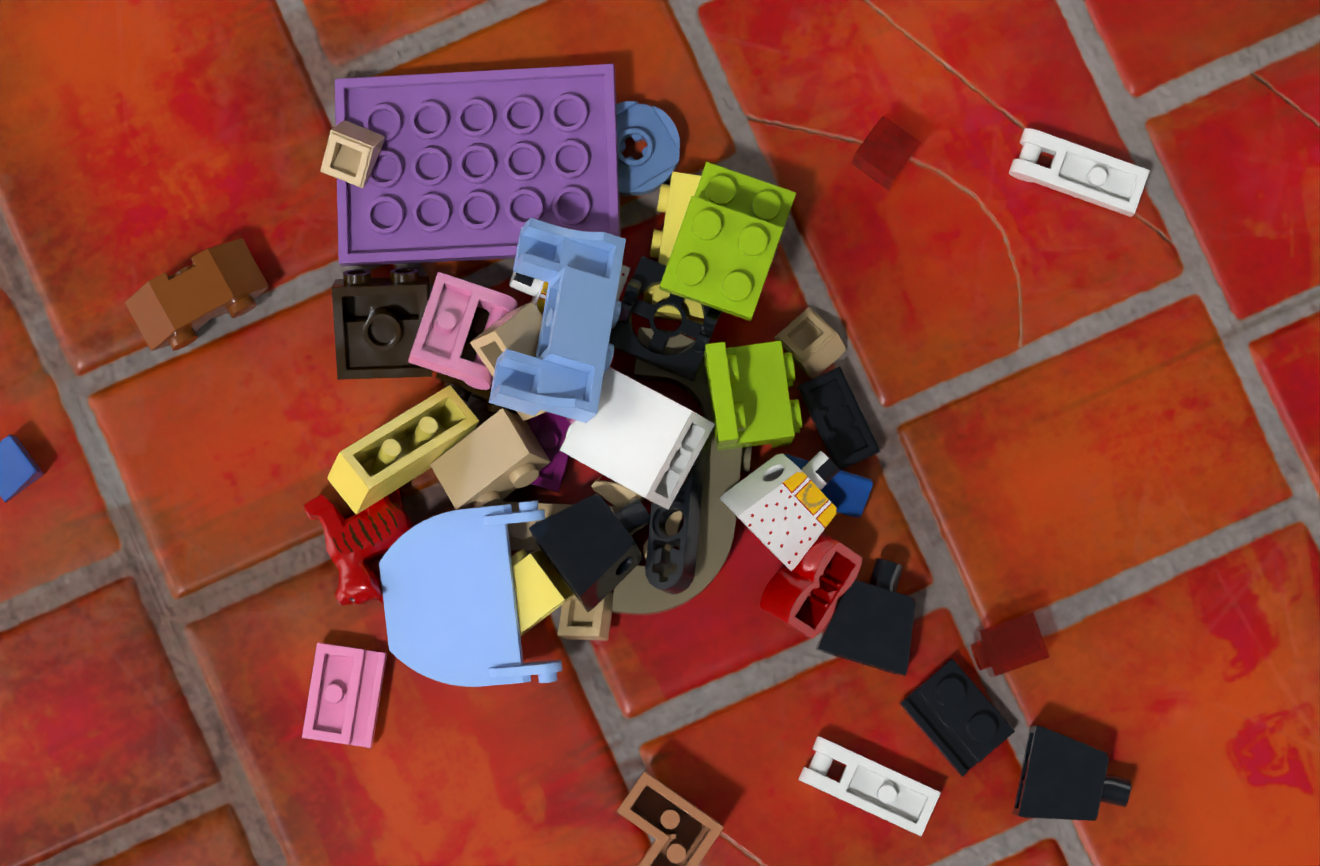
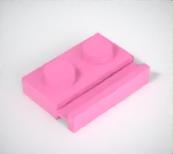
(344, 695)

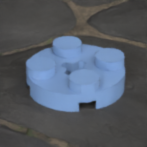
(660, 155)

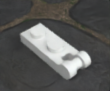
(1080, 172)
(871, 787)

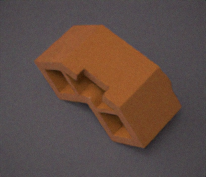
(177, 305)

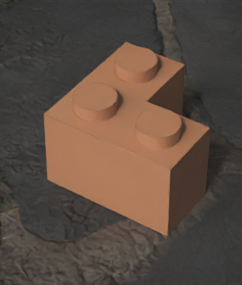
(679, 827)

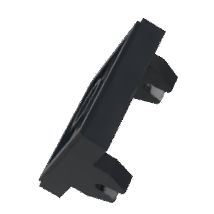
(625, 340)

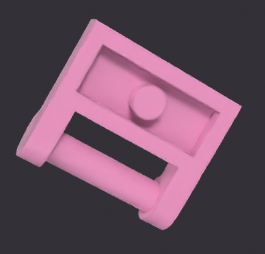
(448, 324)

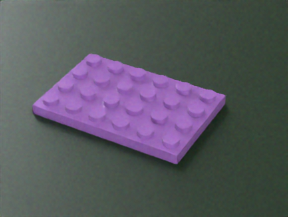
(478, 160)

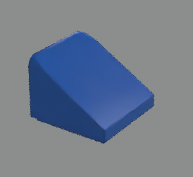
(16, 468)

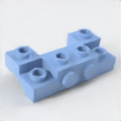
(575, 322)

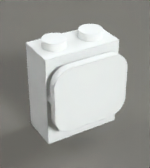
(639, 439)

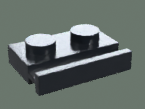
(956, 717)

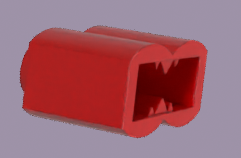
(810, 591)

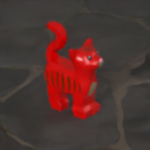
(357, 541)

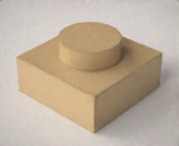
(582, 625)

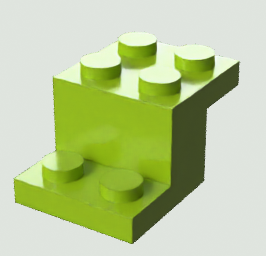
(727, 241)
(751, 395)

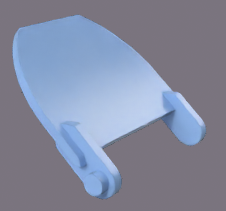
(455, 599)

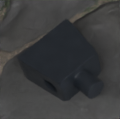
(592, 545)
(872, 622)
(1065, 779)

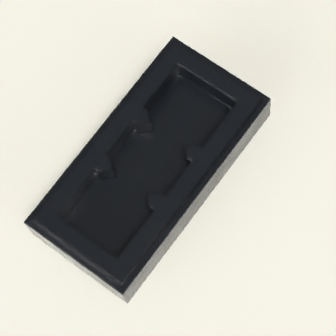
(838, 419)

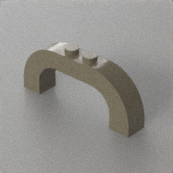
(717, 522)

